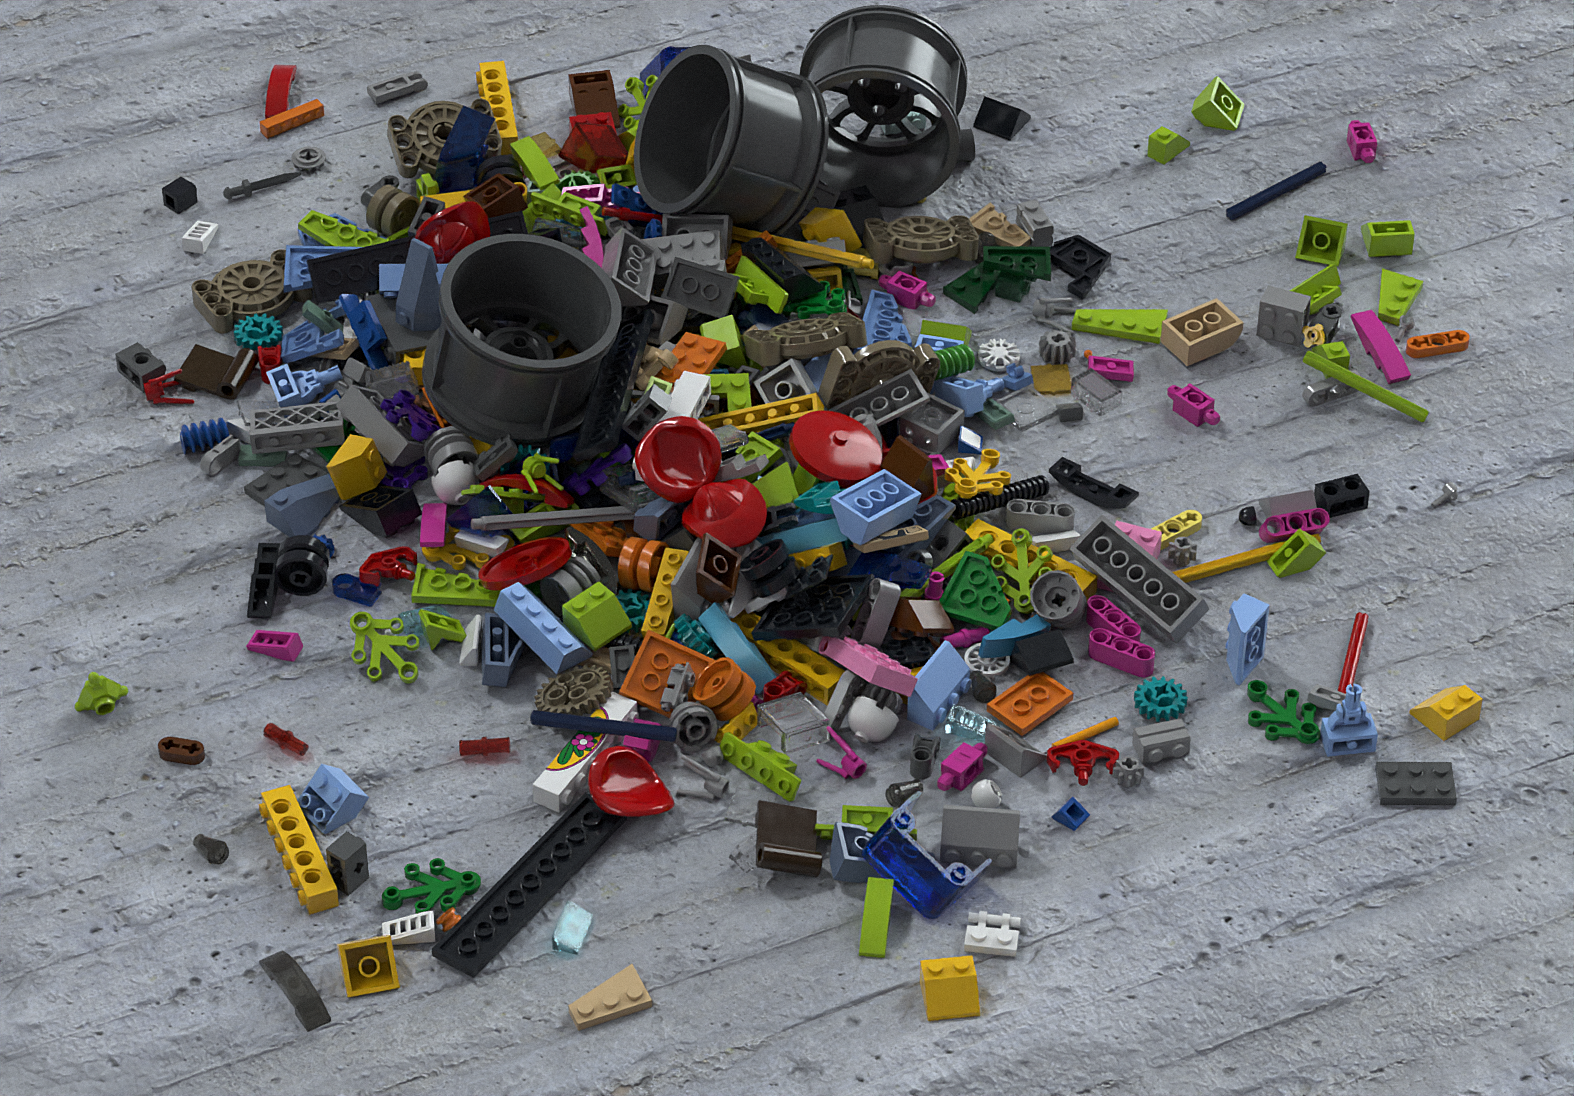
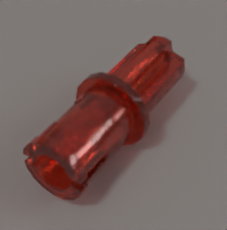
(285, 739)

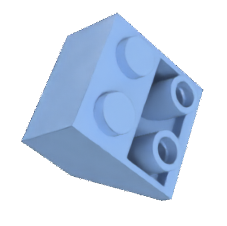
(331, 799)

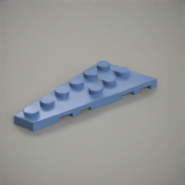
(296, 271)
(883, 320)

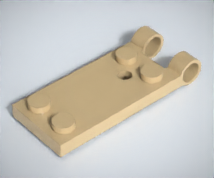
(652, 363)

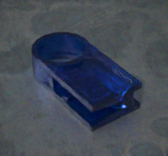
(358, 592)

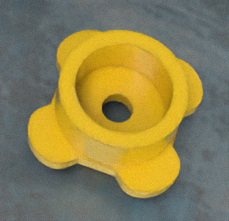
(1319, 335)

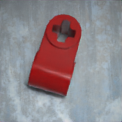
(269, 359)
(783, 686)

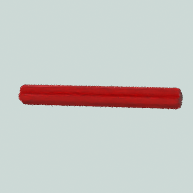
(1353, 651)

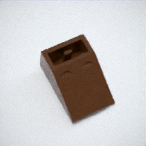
(593, 94)

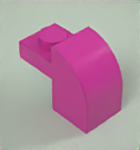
(645, 747)

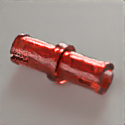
(484, 746)

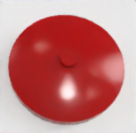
(835, 447)
(525, 563)

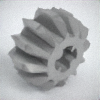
(1057, 346)
(883, 697)

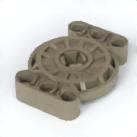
(423, 133)
(920, 239)
(246, 290)
(805, 338)
(872, 365)

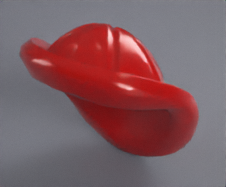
(454, 230)
(678, 458)
(727, 511)
(627, 784)

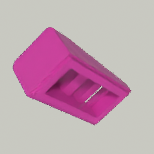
(288, 651)

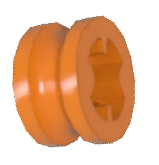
(448, 919)

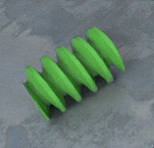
(954, 361)

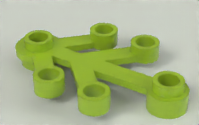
(635, 87)
(1024, 573)
(382, 644)

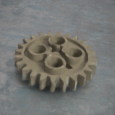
(575, 691)

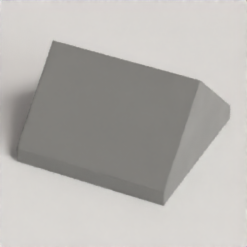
(1289, 503)
(1012, 750)

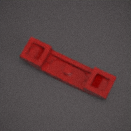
(279, 89)
(553, 495)

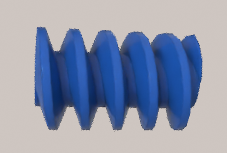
(203, 434)

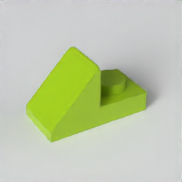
(438, 626)

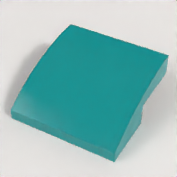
(818, 497)

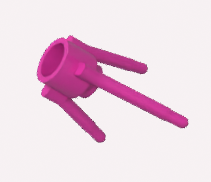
(851, 763)

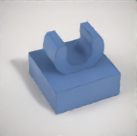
(1016, 378)

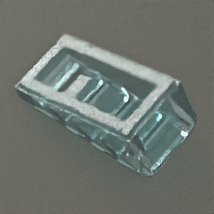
(412, 622)
(958, 722)

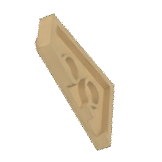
(1005, 233)
(611, 1000)

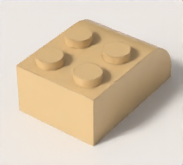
(1201, 332)

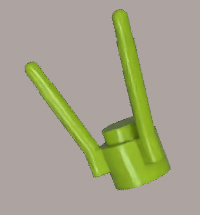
(535, 468)

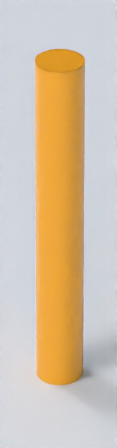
(1089, 732)

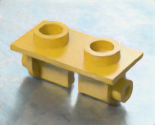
(739, 725)

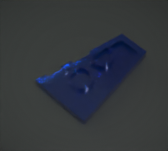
(892, 568)

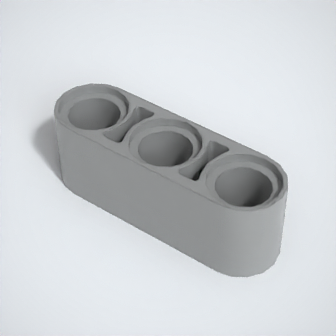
(1040, 516)
(876, 613)

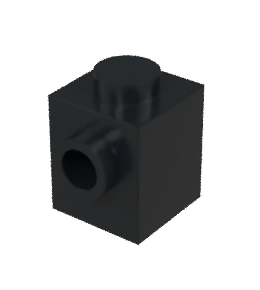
(179, 195)

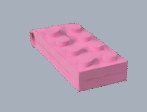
(869, 664)

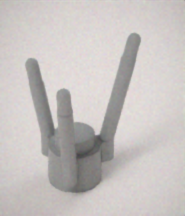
(1043, 310)
(714, 783)

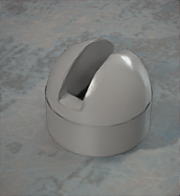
(713, 757)

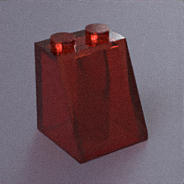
(593, 147)

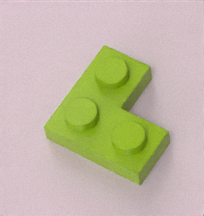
(426, 186)
(733, 387)

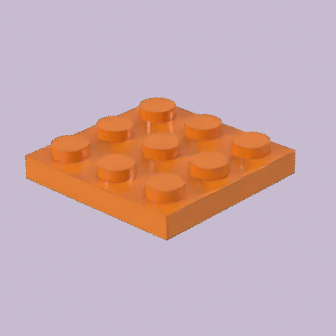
(652, 669)

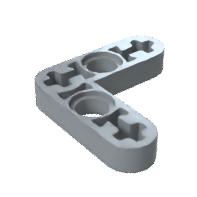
(847, 687)

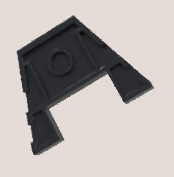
(1082, 260)

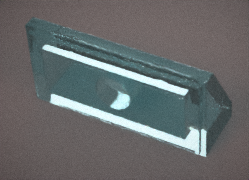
(571, 928)

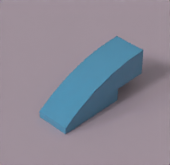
(1002, 640)

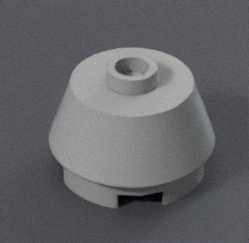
(694, 725)

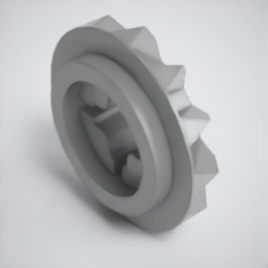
(300, 157)

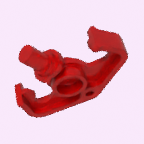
(387, 564)
(1082, 757)

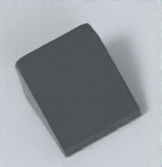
(1070, 412)

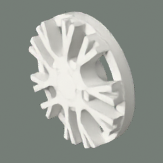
(998, 355)
(986, 663)

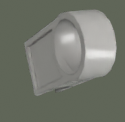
(221, 456)

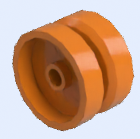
(640, 563)
(724, 688)

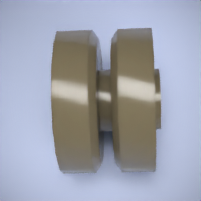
(391, 210)

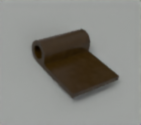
(217, 371)
(787, 839)

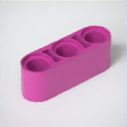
(1301, 518)
(1105, 615)
(1121, 652)

